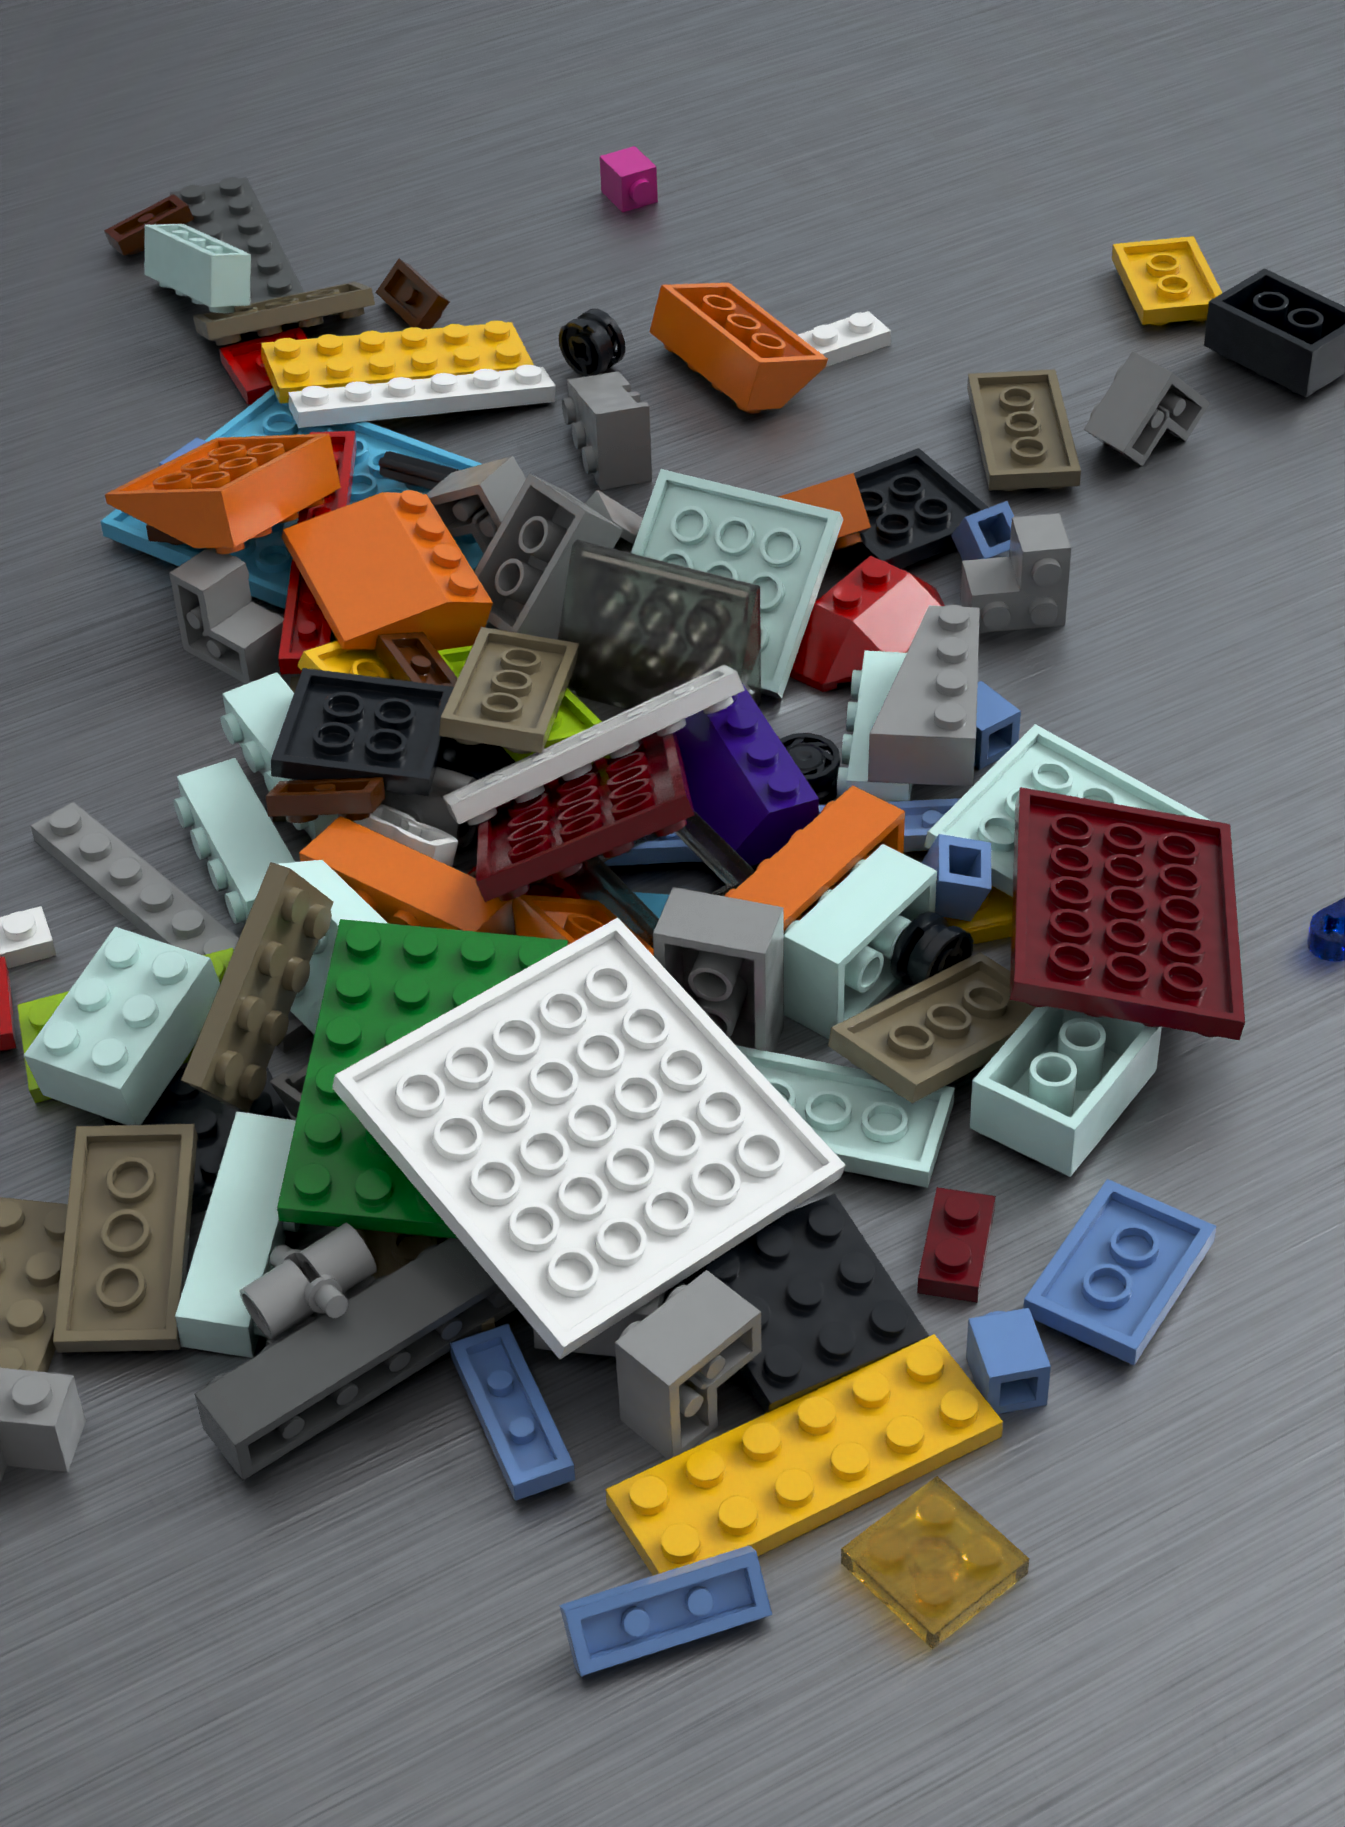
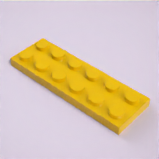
(379, 357)
(806, 1460)

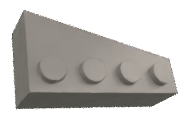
(931, 709)

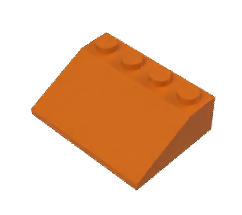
(232, 489)
(389, 571)

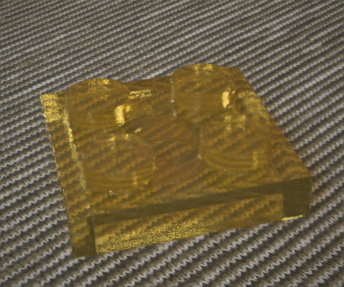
(934, 1561)

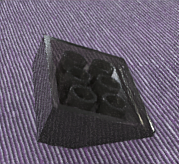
(654, 626)

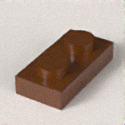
(129, 234)
(412, 296)
(413, 659)
(306, 799)

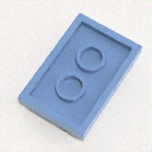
(1120, 1271)

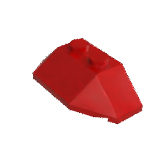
(866, 610)

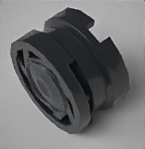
(591, 342)
(815, 763)
(929, 948)

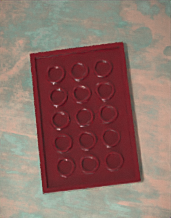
(584, 818)
(1125, 914)

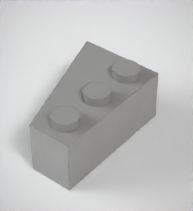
(610, 429)

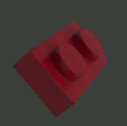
(956, 1245)

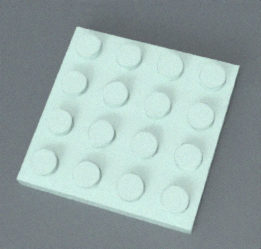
(750, 540)
(1047, 765)

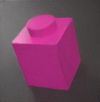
(628, 179)

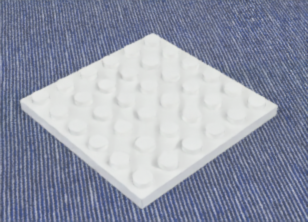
(588, 1134)

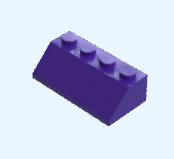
(745, 779)

